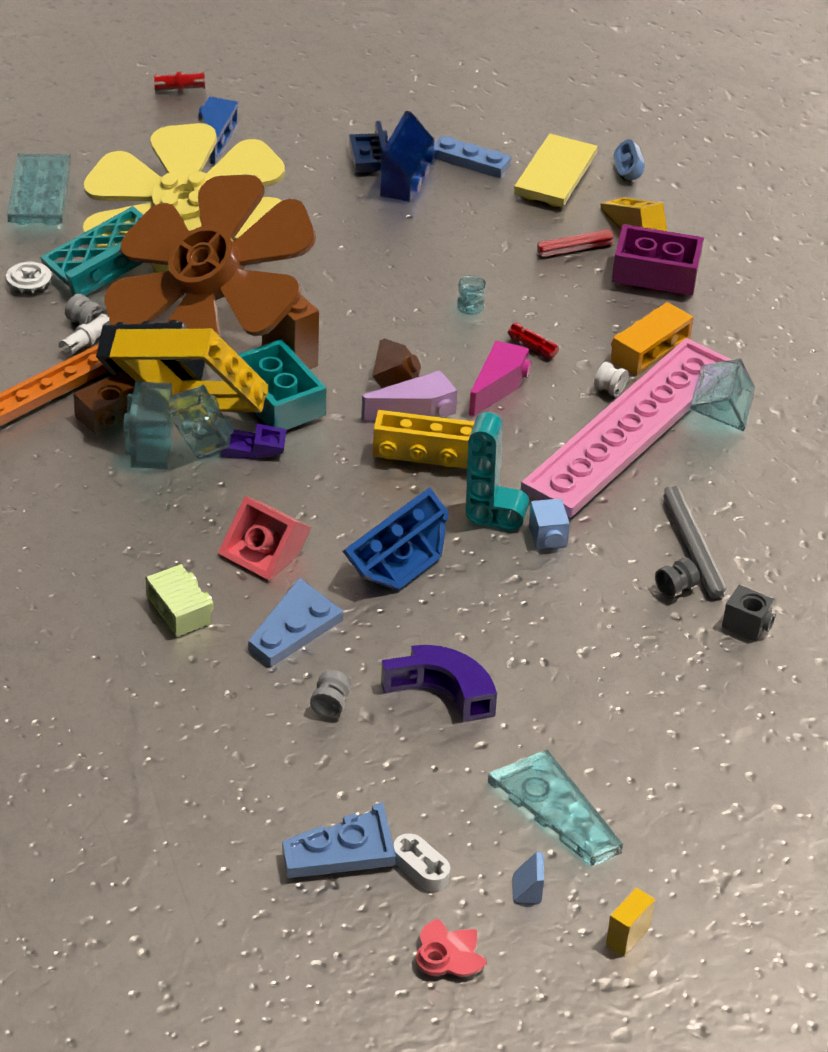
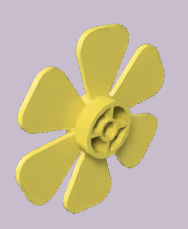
(183, 154)

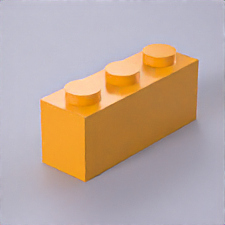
(651, 338)

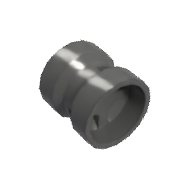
(676, 578)

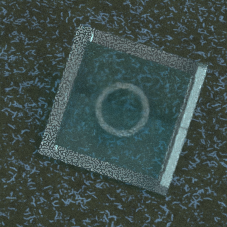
(724, 393)

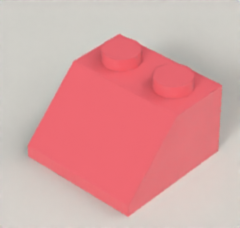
(263, 538)

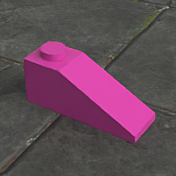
(499, 376)

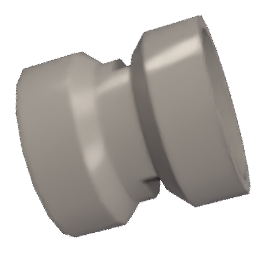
(82, 310)
(330, 694)

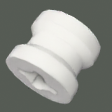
(611, 379)

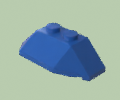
(402, 543)

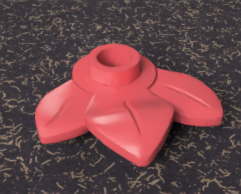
(451, 949)

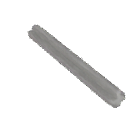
(694, 542)

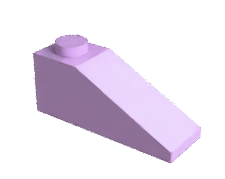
(423, 395)

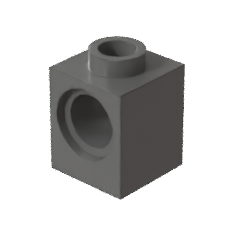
(748, 613)

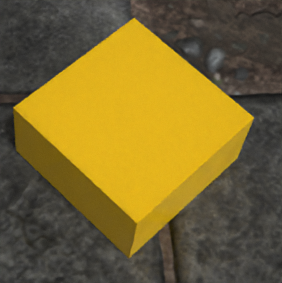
(630, 921)

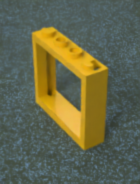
(142, 349)

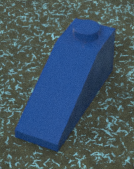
(224, 118)

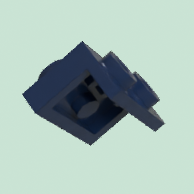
(367, 149)

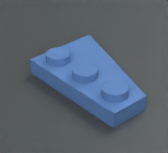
(347, 846)

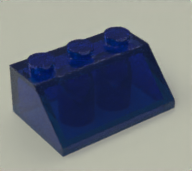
(406, 159)

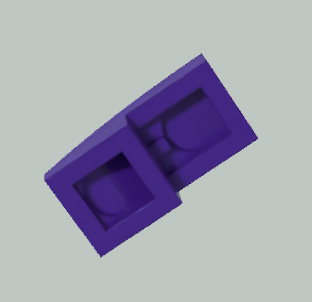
(263, 443)

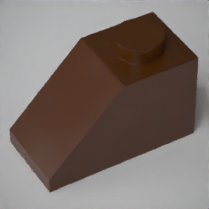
(394, 364)

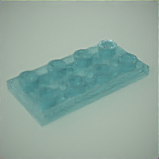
(39, 189)

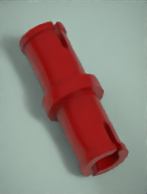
(179, 81)

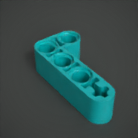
(485, 498)

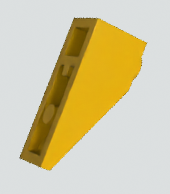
(636, 212)

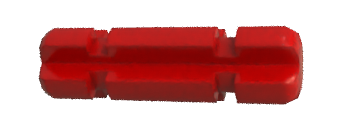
(533, 340)

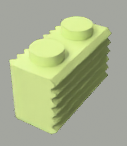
(179, 600)

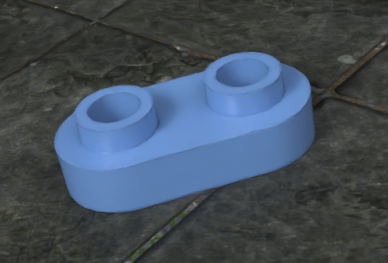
(629, 160)

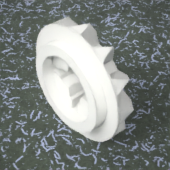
(35, 275)

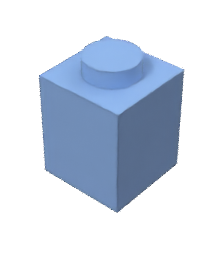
(549, 523)

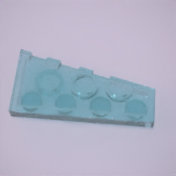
(558, 804)

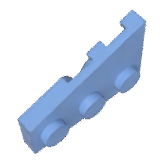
(294, 623)

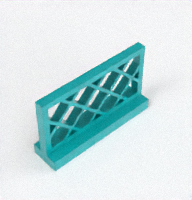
(106, 262)

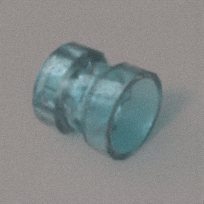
(471, 293)

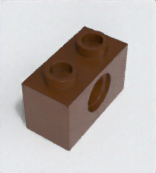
(104, 402)

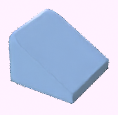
(529, 880)

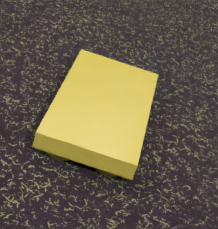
(555, 170)

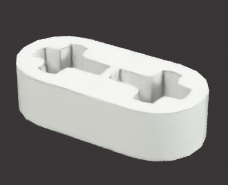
(424, 859)

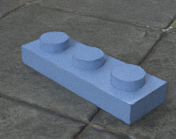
(472, 156)

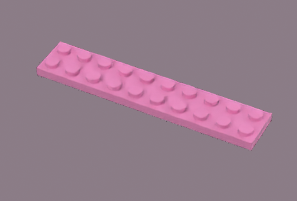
(621, 430)

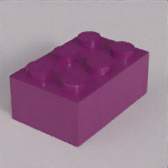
(657, 259)

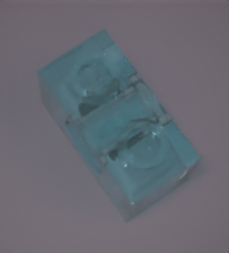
(200, 421)

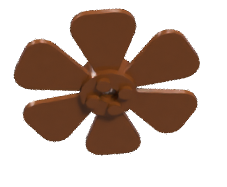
(210, 264)

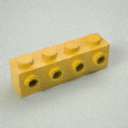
(421, 438)

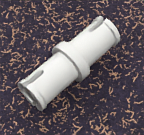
(83, 336)

